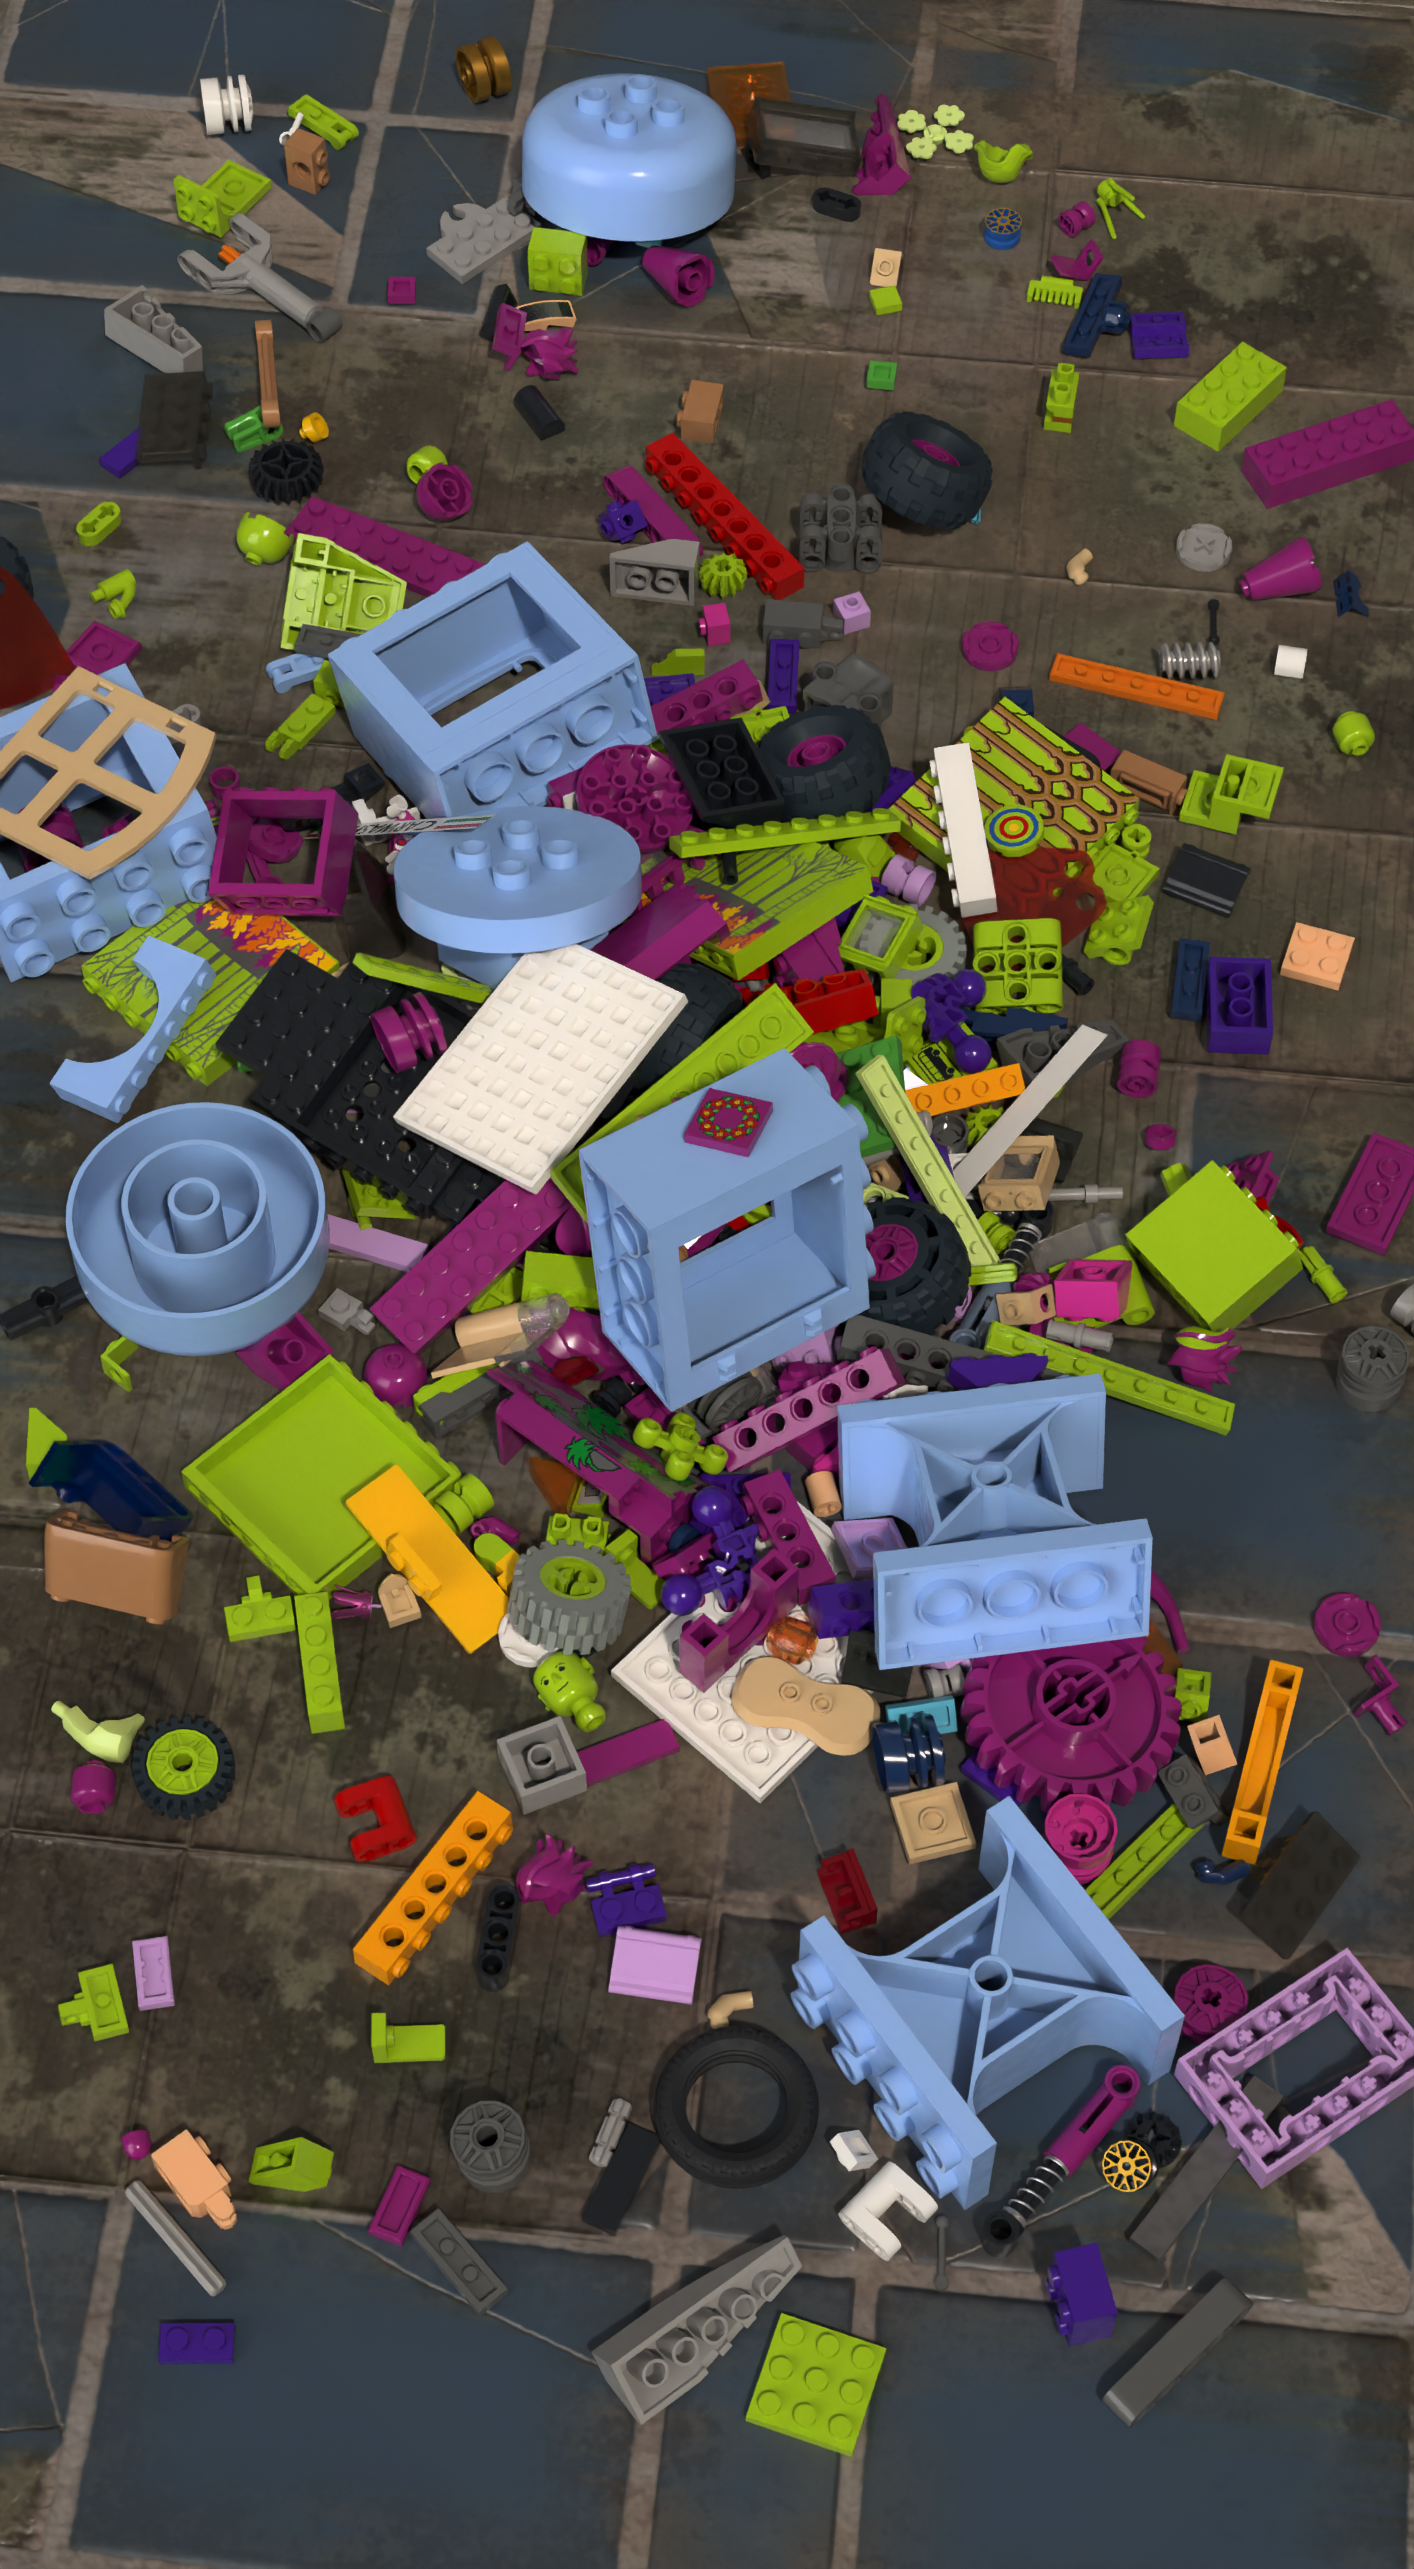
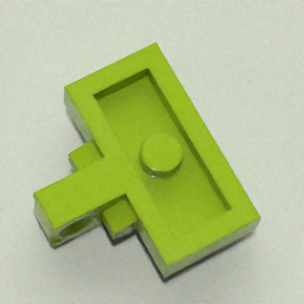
(259, 1614)
(97, 2004)

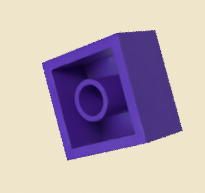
(1081, 2294)

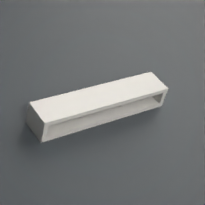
(965, 830)

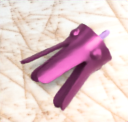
(360, 1602)

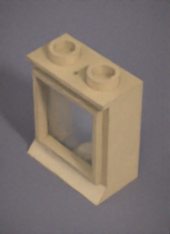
(1021, 1176)

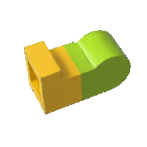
(497, 1558)

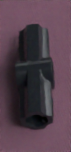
(31, 1313)

